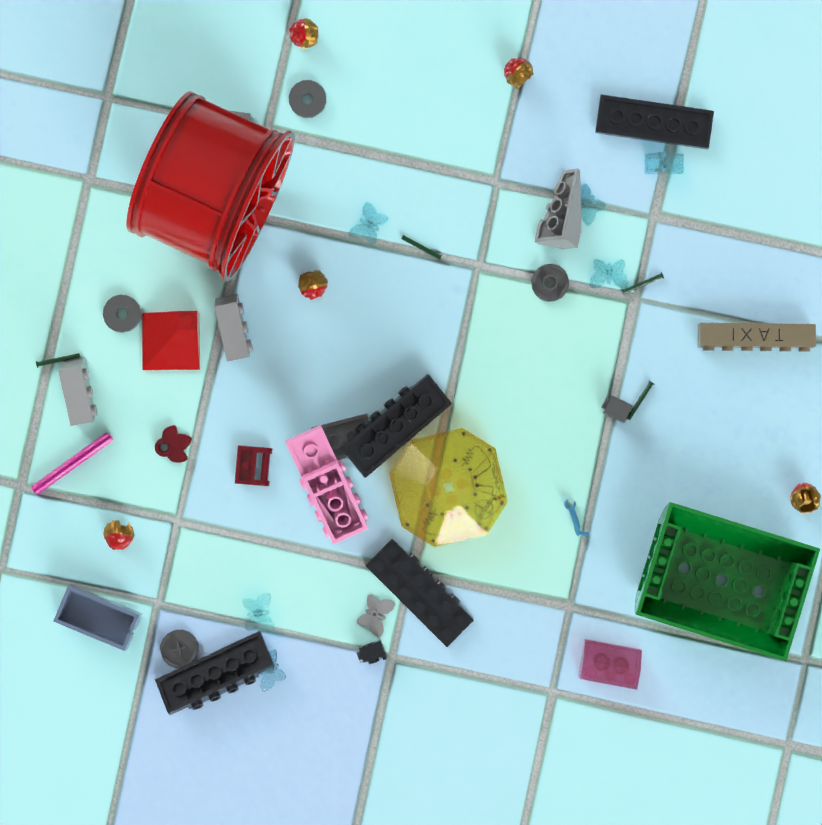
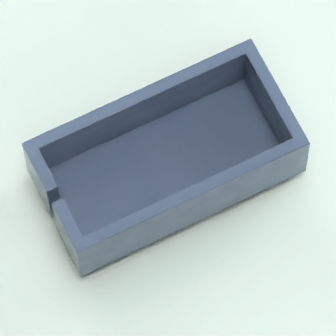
(97, 617)

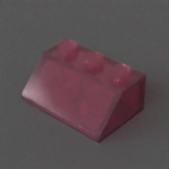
(610, 664)

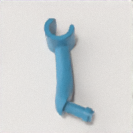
(575, 519)

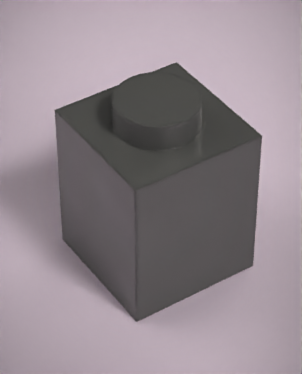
(616, 408)

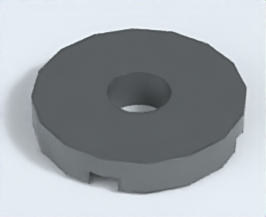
(303, 88)
(541, 290)
(122, 302)

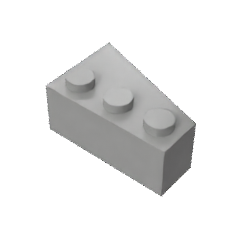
(232, 327)
(77, 391)

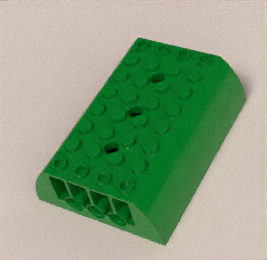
(728, 610)

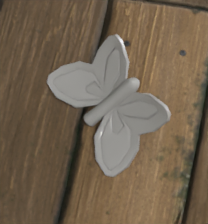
(373, 614)

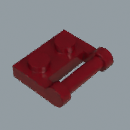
(247, 465)

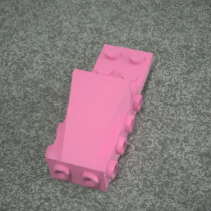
(327, 485)

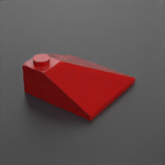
(171, 340)

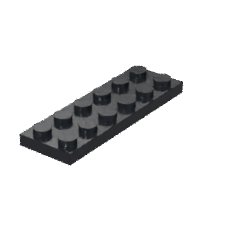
(654, 121)

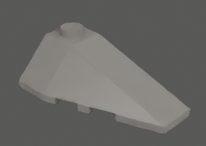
(563, 219)

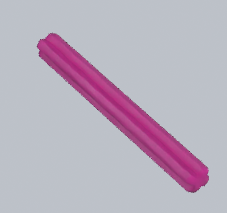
(72, 463)

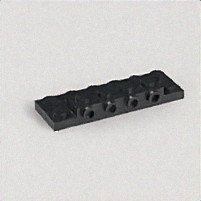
(395, 425)
(420, 592)
(215, 674)

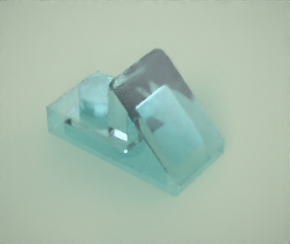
(664, 163)

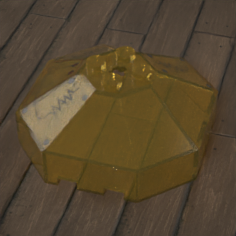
(422, 498)

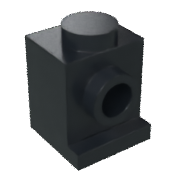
(371, 652)

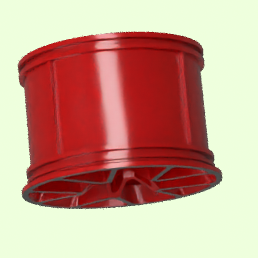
(209, 183)

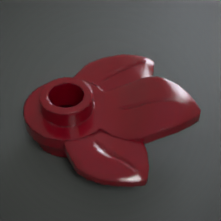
(176, 444)

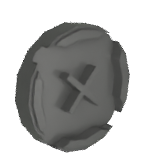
(179, 648)

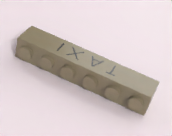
(756, 336)

